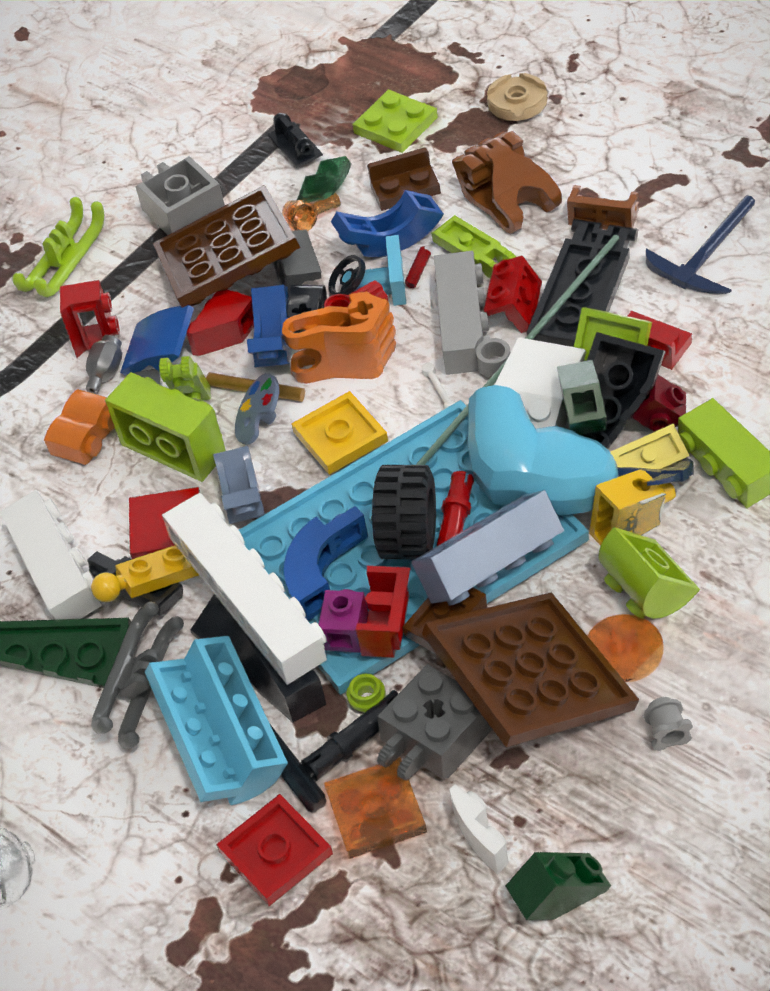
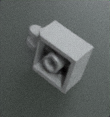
(178, 194)

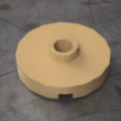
(517, 97)

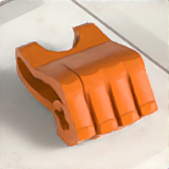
(342, 340)

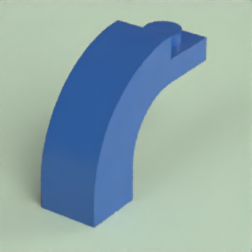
(269, 314)

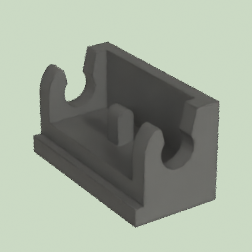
(300, 265)

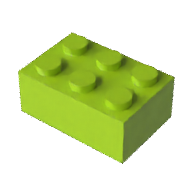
(166, 425)

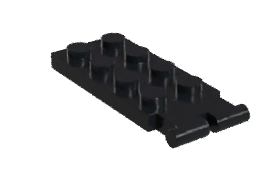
(595, 291)

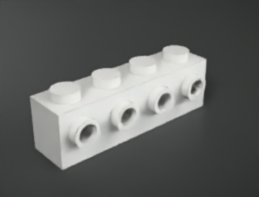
(49, 556)

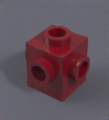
(661, 406)

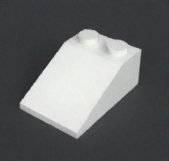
(534, 375)

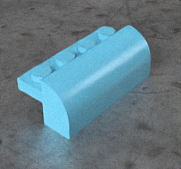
(217, 722)

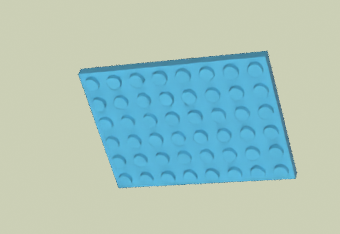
(354, 487)

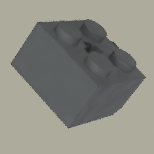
(431, 725)

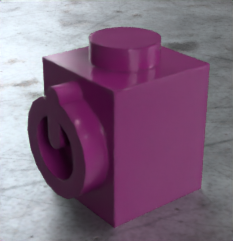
(339, 618)

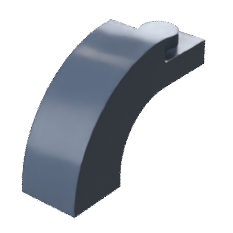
(238, 484)

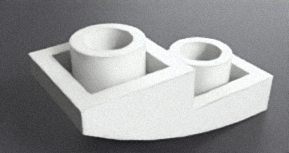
(473, 823)

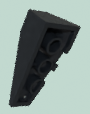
(625, 379)

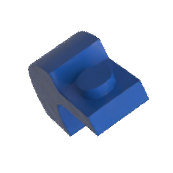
(409, 218)
(314, 551)

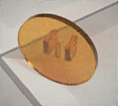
(629, 645)

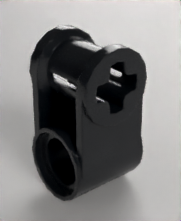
(305, 298)

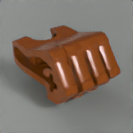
(501, 177)

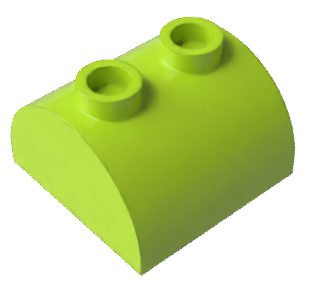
(645, 573)

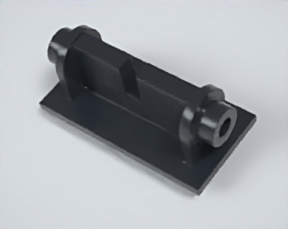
(293, 141)

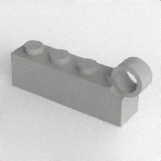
(461, 318)

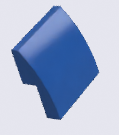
(156, 338)

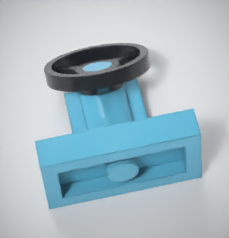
(389, 277)

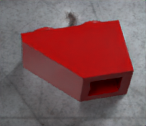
(221, 323)

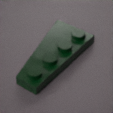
(63, 647)

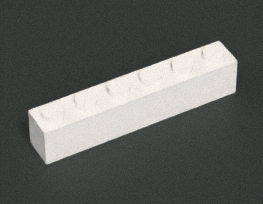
(245, 588)

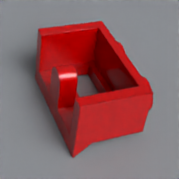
(84, 298)
(386, 613)

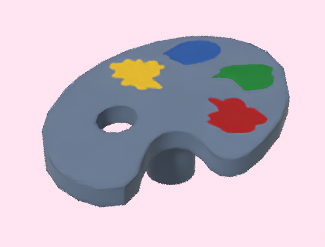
(257, 404)

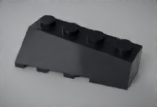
(292, 700)

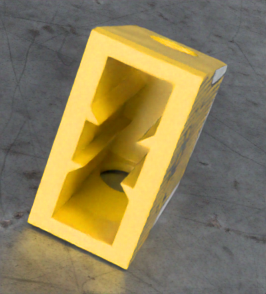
(629, 505)

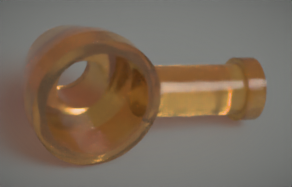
(303, 214)

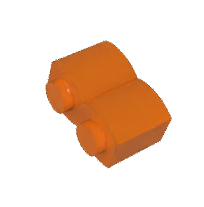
(79, 428)

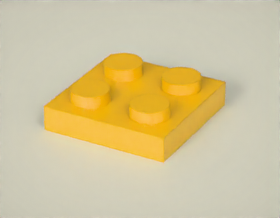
(339, 432)

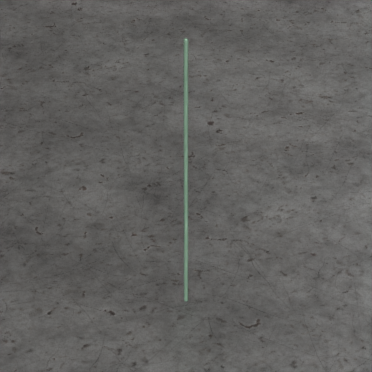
(426, 457)

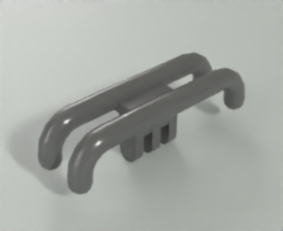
(129, 675)

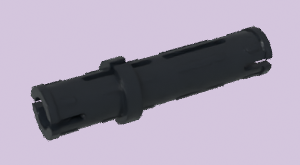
(342, 744)

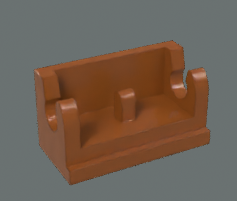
(602, 209)

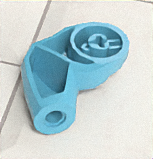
(518, 459)

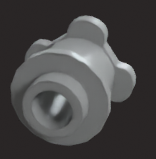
(667, 723)

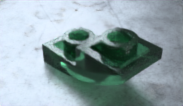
(326, 181)

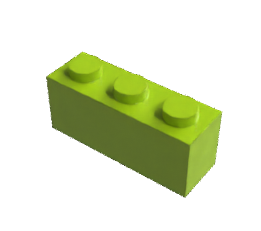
(727, 451)

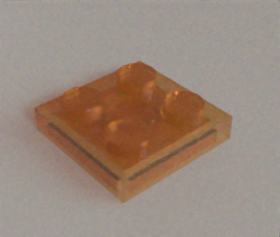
(374, 809)

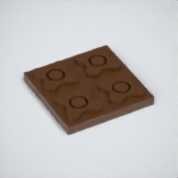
(225, 247)
(529, 668)

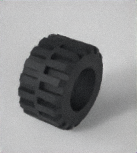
(404, 511)

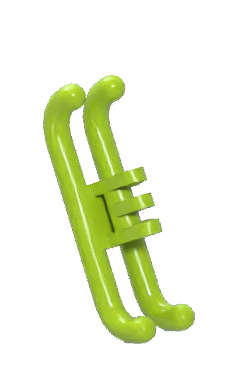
(62, 250)

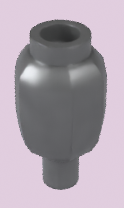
(103, 362)

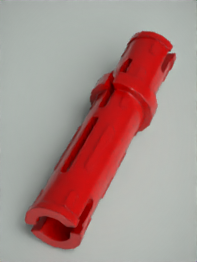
(455, 506)

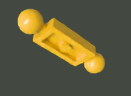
(143, 575)

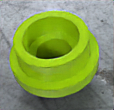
(365, 684)

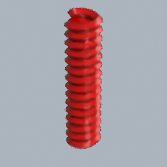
(417, 267)

